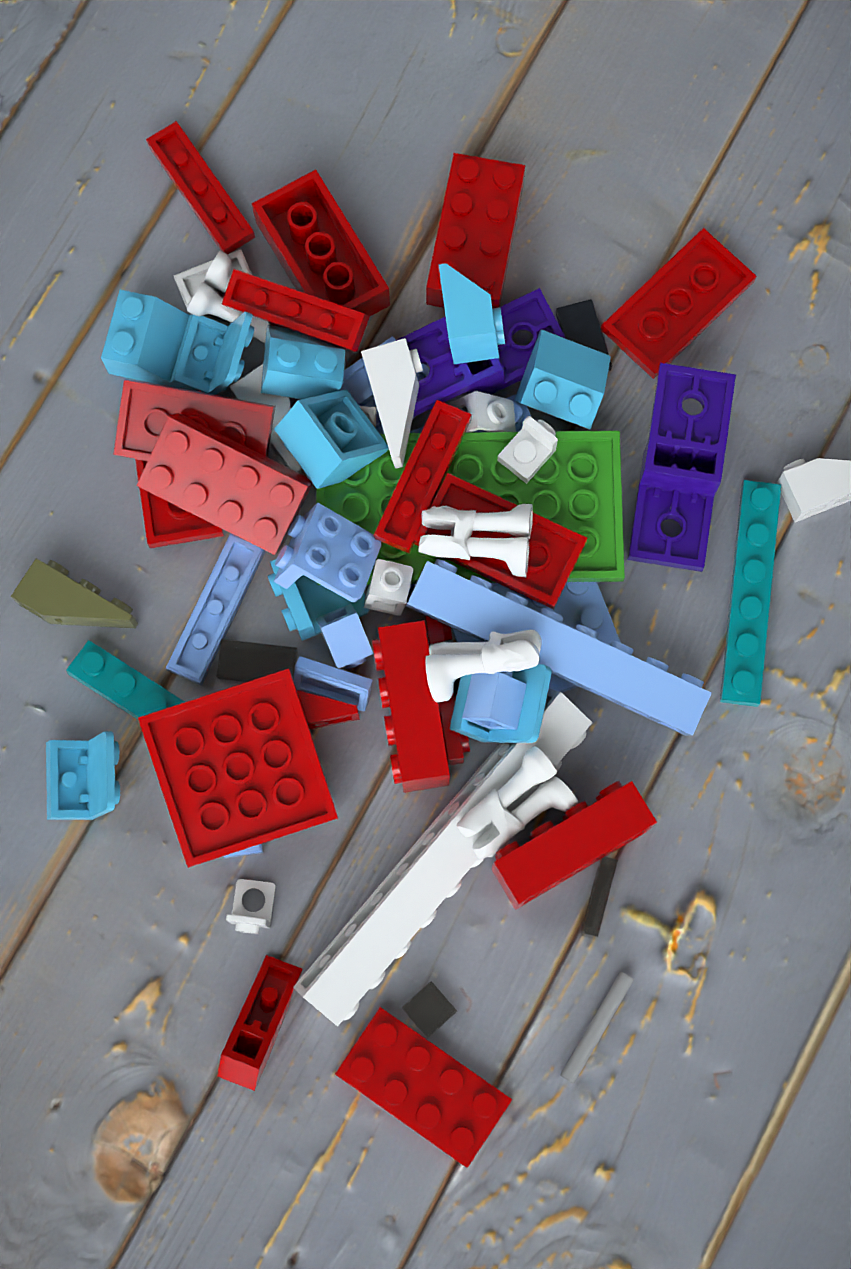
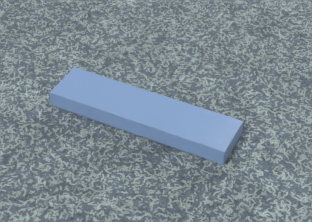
(215, 609)

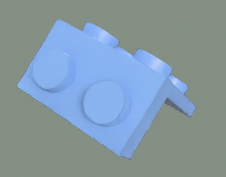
(328, 552)

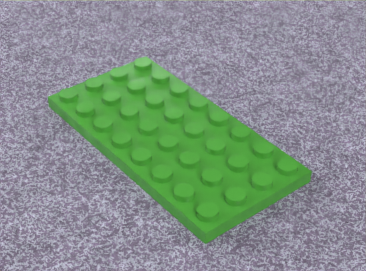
(573, 488)

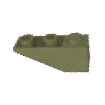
(62, 601)

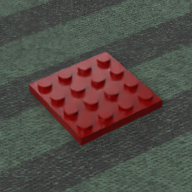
(238, 767)

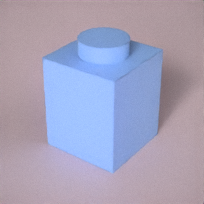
(345, 637)
(494, 700)

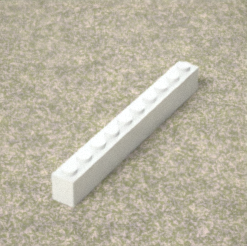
(426, 874)

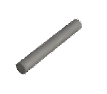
(597, 1027)

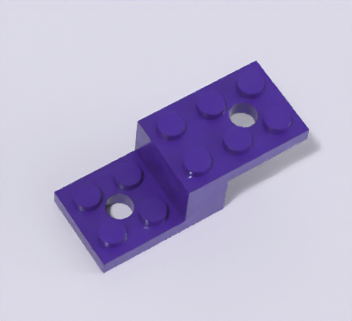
(485, 376)
(681, 466)

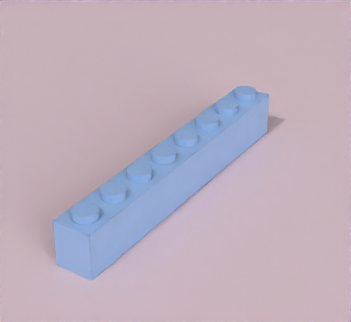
(569, 652)

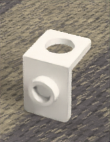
(488, 412)
(251, 921)

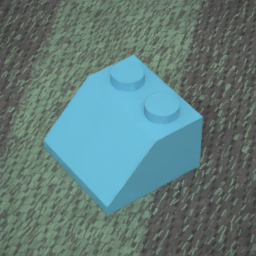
(471, 321)
(144, 338)
(300, 364)
(564, 379)
(330, 437)

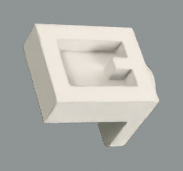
(529, 449)
(389, 587)

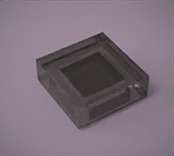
(429, 1009)

